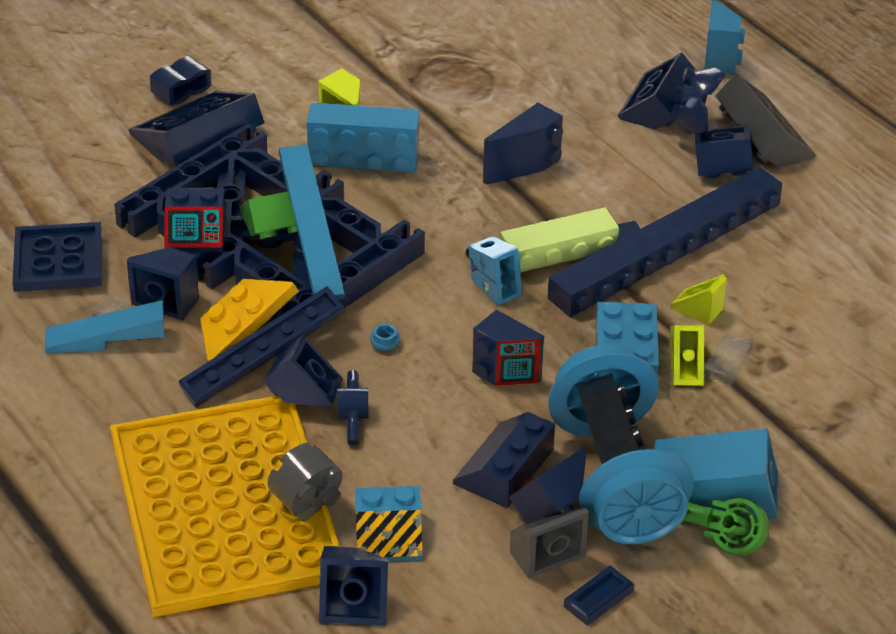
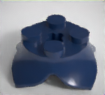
(692, 96)

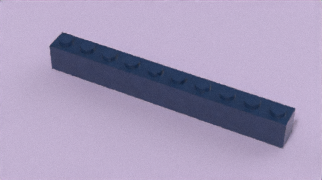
(663, 241)

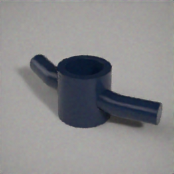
(352, 405)

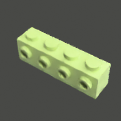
(562, 238)

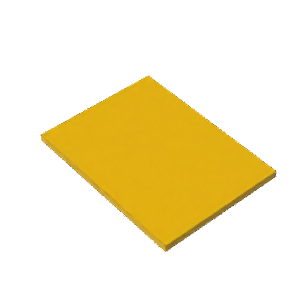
(205, 507)

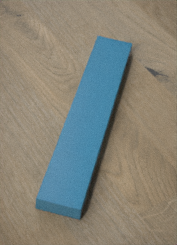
(310, 220)

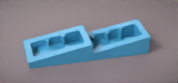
(93, 332)

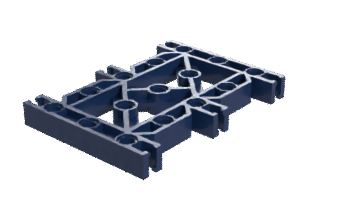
(242, 162)

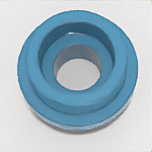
(385, 337)

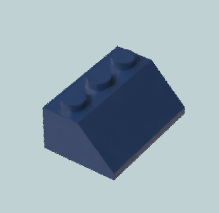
(652, 97)
(508, 458)

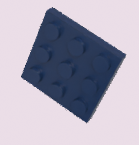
(57, 256)

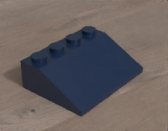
(197, 125)

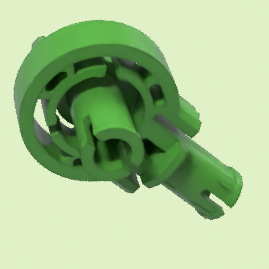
(732, 524)

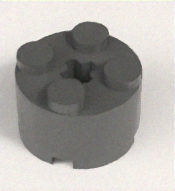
(306, 481)

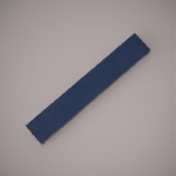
(261, 346)

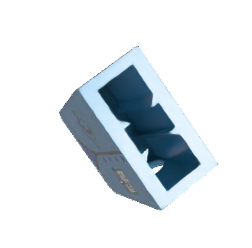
(495, 269)

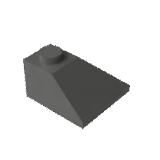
(550, 542)

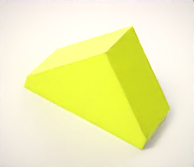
(702, 300)

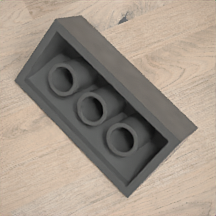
(768, 128)

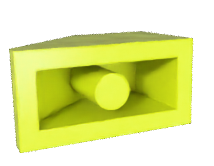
(687, 354)

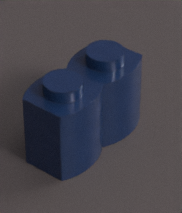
(180, 80)

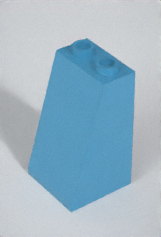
(730, 467)

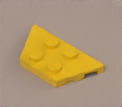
(243, 312)

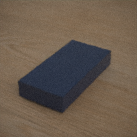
(598, 595)

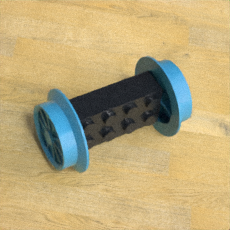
(634, 491)

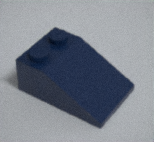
(523, 145)

